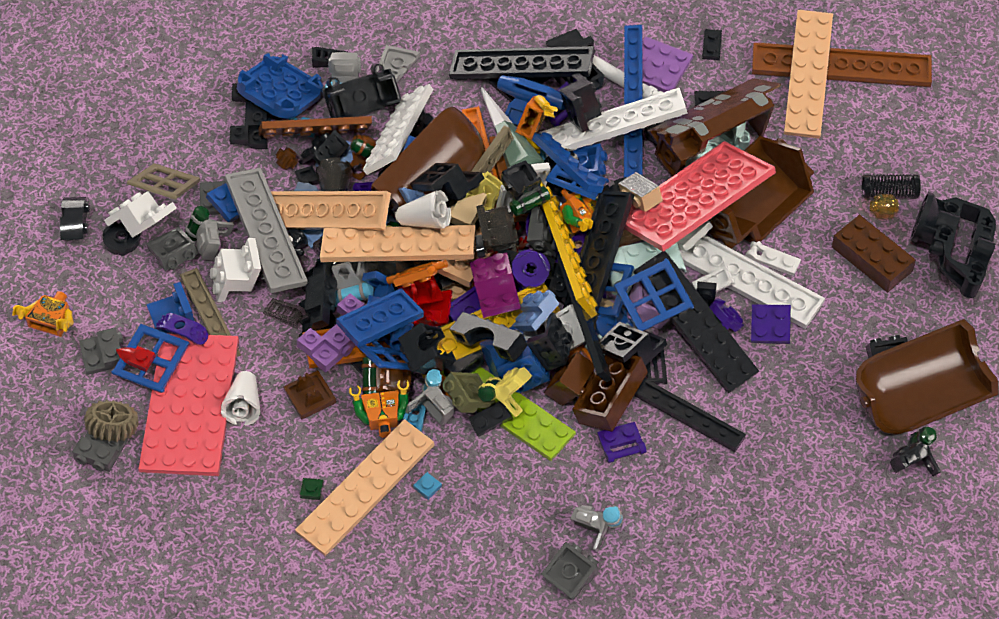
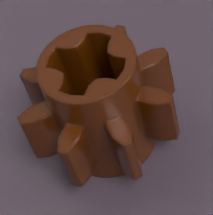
(286, 158)

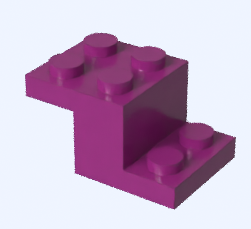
(495, 285)

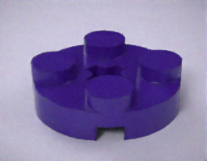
(540, 273)
(728, 316)

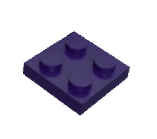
(771, 324)

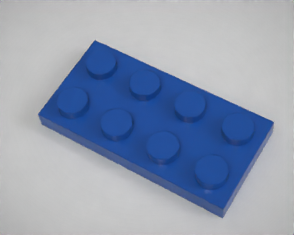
(379, 317)

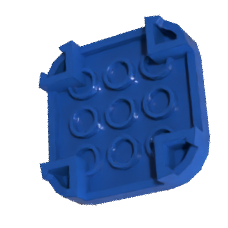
(279, 87)

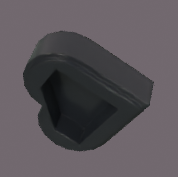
(481, 253)

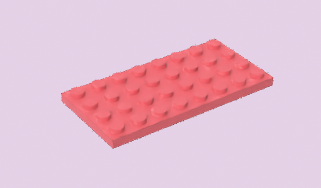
(698, 195)
(186, 419)

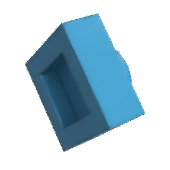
(427, 485)

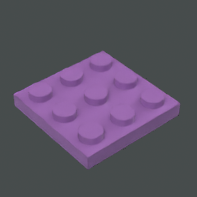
(663, 64)

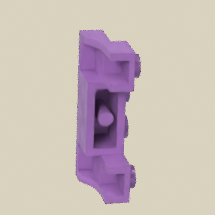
(334, 344)

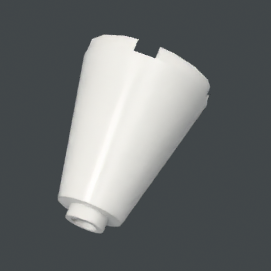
(426, 211)
(242, 400)

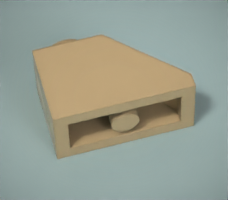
(465, 210)

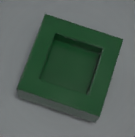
(311, 489)

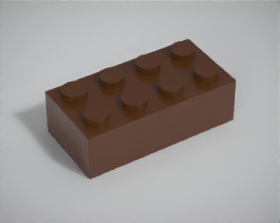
(873, 253)
(605, 402)

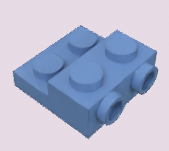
(535, 309)

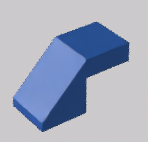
(378, 281)

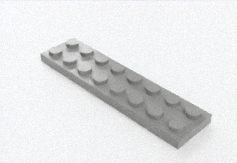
(264, 223)

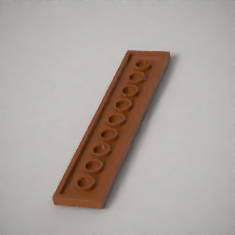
(850, 65)

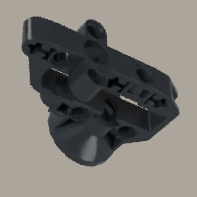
(938, 225)

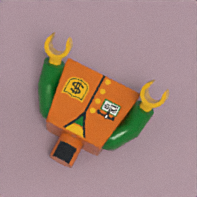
(577, 211)
(381, 409)

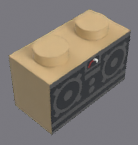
(646, 192)

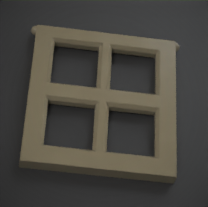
(148, 174)

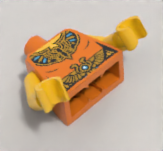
(533, 118)
(47, 314)

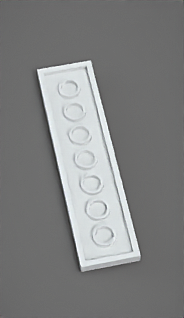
(621, 120)
(398, 129)
(754, 279)

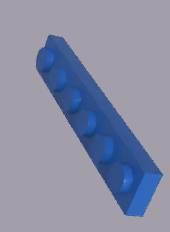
(568, 163)

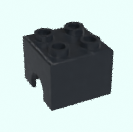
(421, 349)

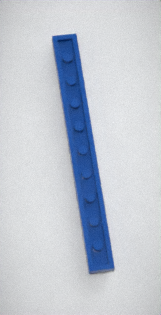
(633, 92)

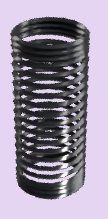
(914, 185)

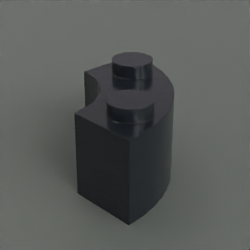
(73, 219)

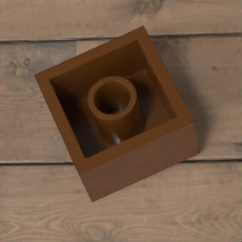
(570, 379)

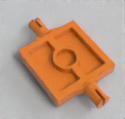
(421, 273)

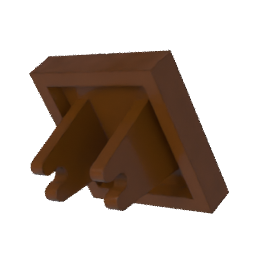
(309, 394)

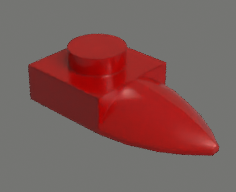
(137, 357)

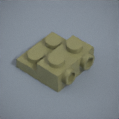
(464, 391)

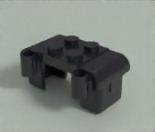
(362, 94)

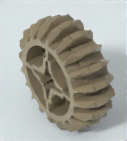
(111, 420)

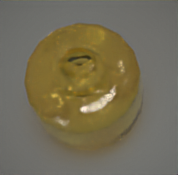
(884, 205)

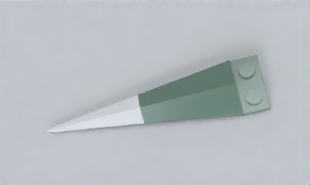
(519, 148)

